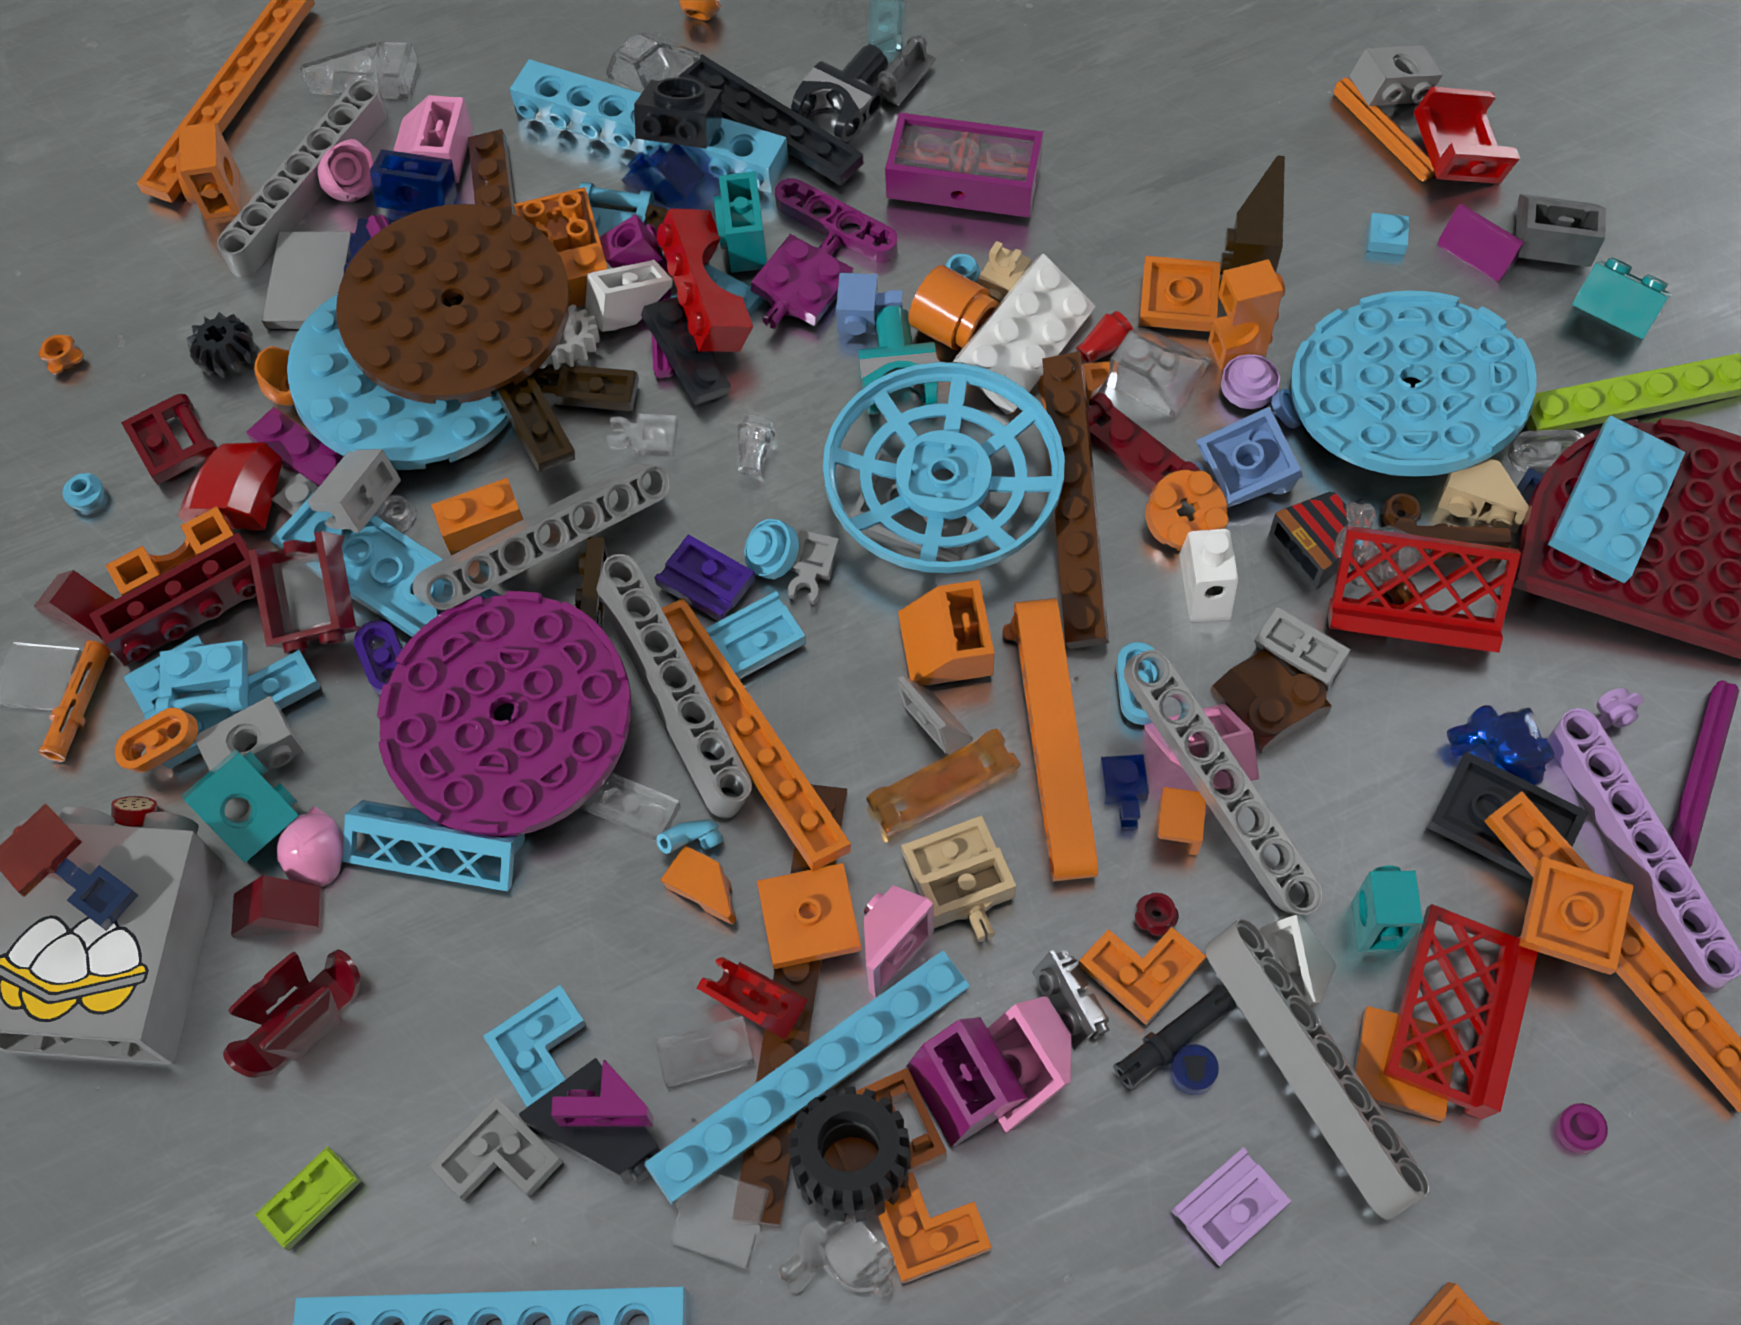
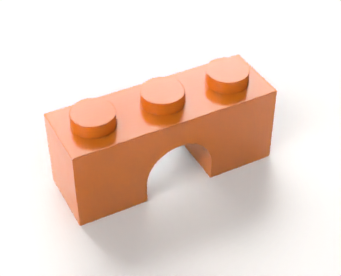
(1252, 303)
(141, 567)

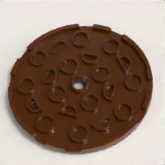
(427, 352)

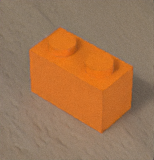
(476, 514)

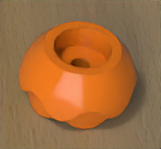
(700, 9)

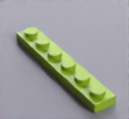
(1636, 394)

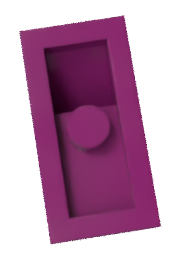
(615, 1106)

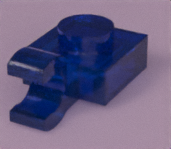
(1125, 783)

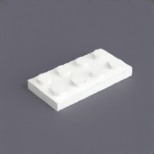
(1027, 326)

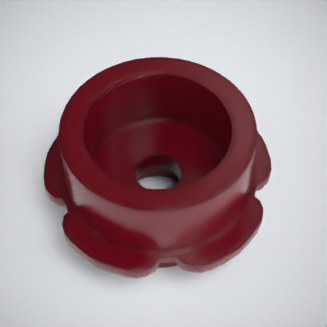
(1156, 902)

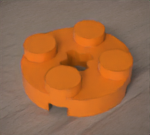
(1197, 490)

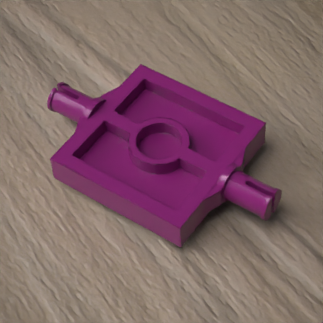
(800, 280)

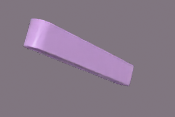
(1644, 868)

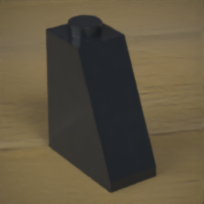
(611, 1149)

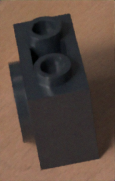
(678, 112)

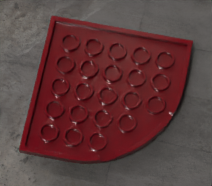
(1692, 559)

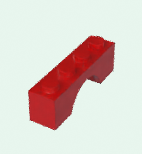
(713, 314)

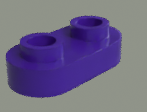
(377, 662)

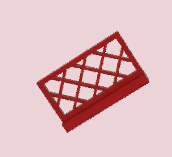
(1423, 623)
(1497, 1031)

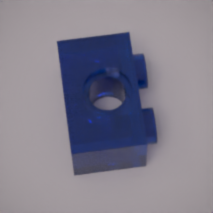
(412, 181)

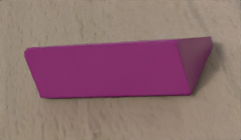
(1480, 243)

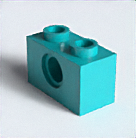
(1387, 910)

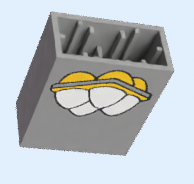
(115, 990)

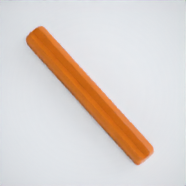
(1385, 130)

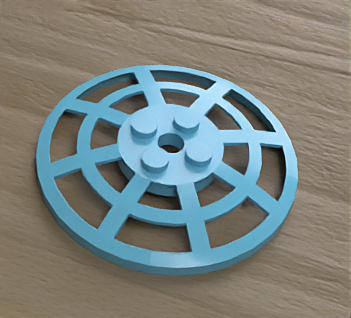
(943, 450)

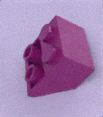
(965, 1079)

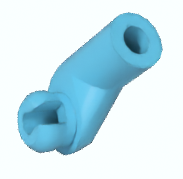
(687, 832)

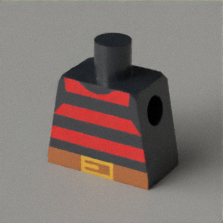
(1309, 535)

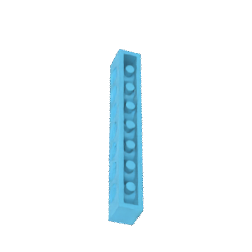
(607, 114)
(563, 1307)

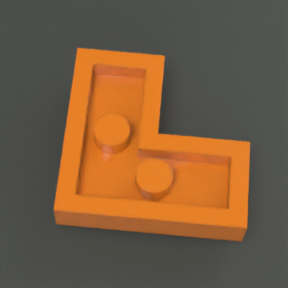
(1140, 982)
(933, 1243)

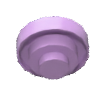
(1250, 381)

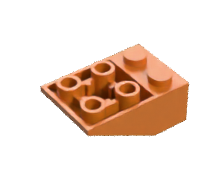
(571, 228)

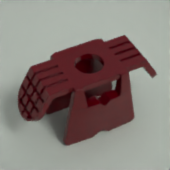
(292, 1036)

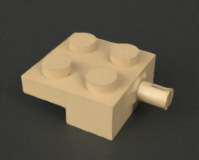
(961, 874)

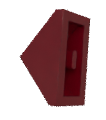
(72, 600)
(276, 907)

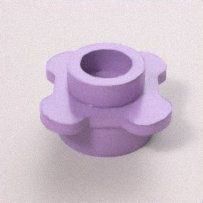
(1618, 708)

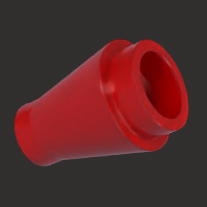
(1105, 337)

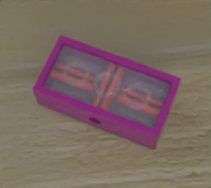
(964, 164)

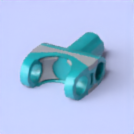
(895, 353)

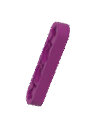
(839, 216)

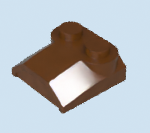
(1272, 697)

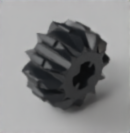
(221, 344)

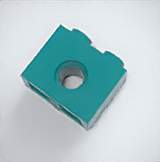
(740, 221)
(242, 777)

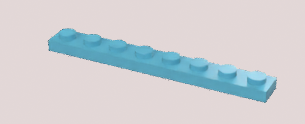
(805, 1076)

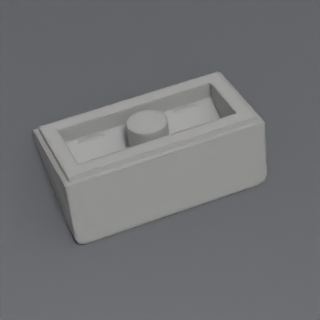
(933, 716)

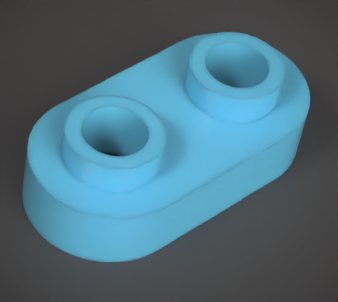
(1148, 675)

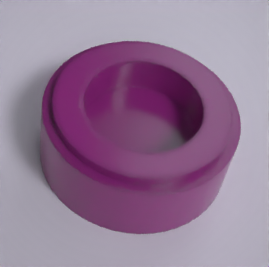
(1581, 1128)

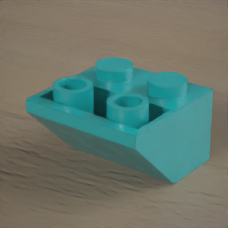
(1622, 297)

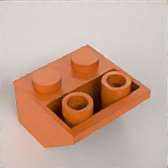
(947, 635)

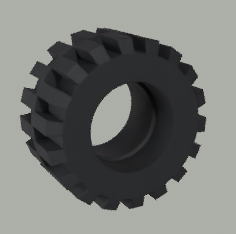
(843, 1118)

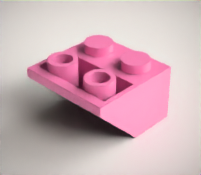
(437, 129)

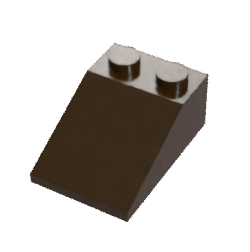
(1258, 223)

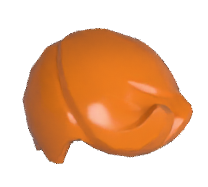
(272, 375)

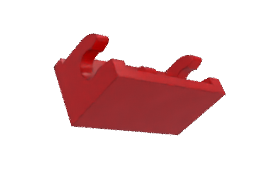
(755, 997)

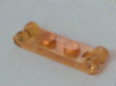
(943, 783)

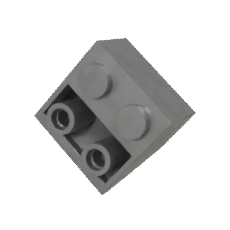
(1560, 229)

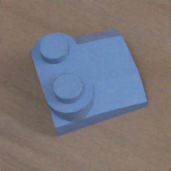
(1250, 458)

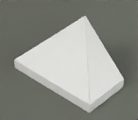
(1301, 955)

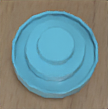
(771, 548)

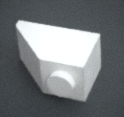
(620, 293)

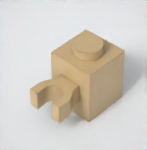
(1003, 270)

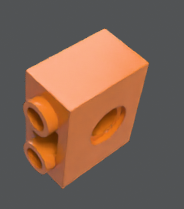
(208, 171)

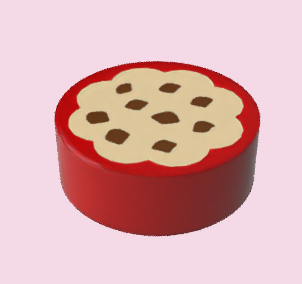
(132, 810)

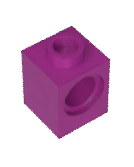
(631, 243)

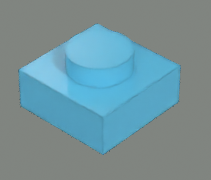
(1388, 233)

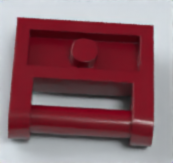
(158, 444)

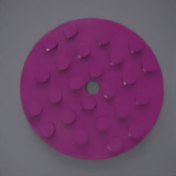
(518, 772)

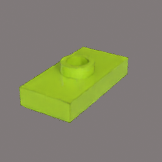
(307, 1198)

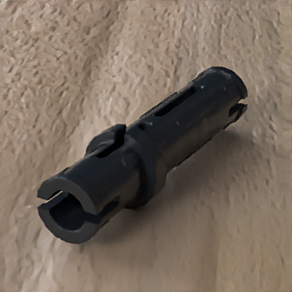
(1160, 1047)

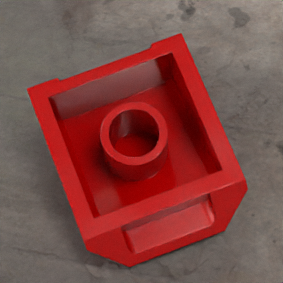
(237, 481)

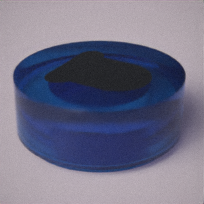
(1194, 1068)

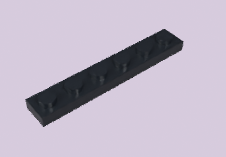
(757, 109)

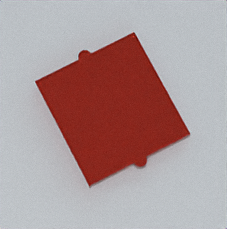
(36, 849)

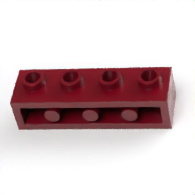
(177, 601)

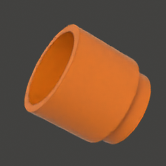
(950, 307)

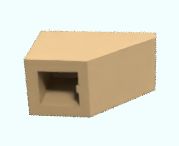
(1485, 495)

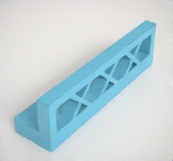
(411, 825)

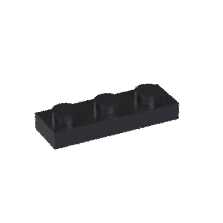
(694, 368)

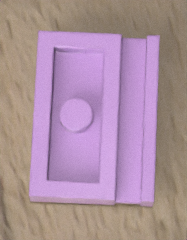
(1231, 1206)

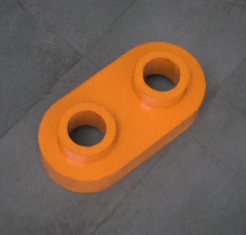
(158, 737)

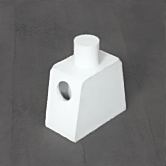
(1207, 562)

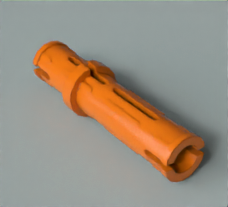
(56, 742)

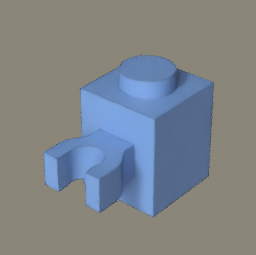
(860, 301)

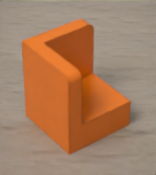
(1182, 817)

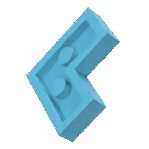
(525, 1039)

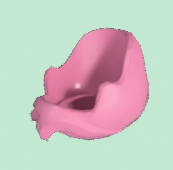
(346, 171)
(311, 848)

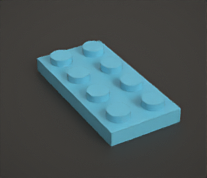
(1617, 499)

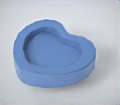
(1284, 408)

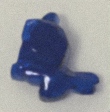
(1510, 740)

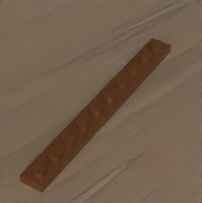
(769, 1160)

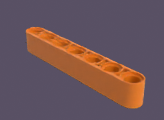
(1055, 740)

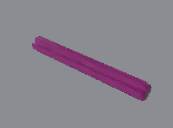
(1704, 769)

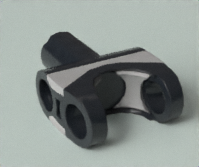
(844, 92)

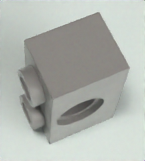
(1395, 74)
(258, 724)

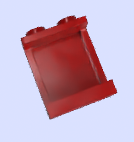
(1461, 137)

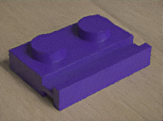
(705, 578)

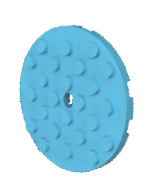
(1469, 396)
(356, 414)

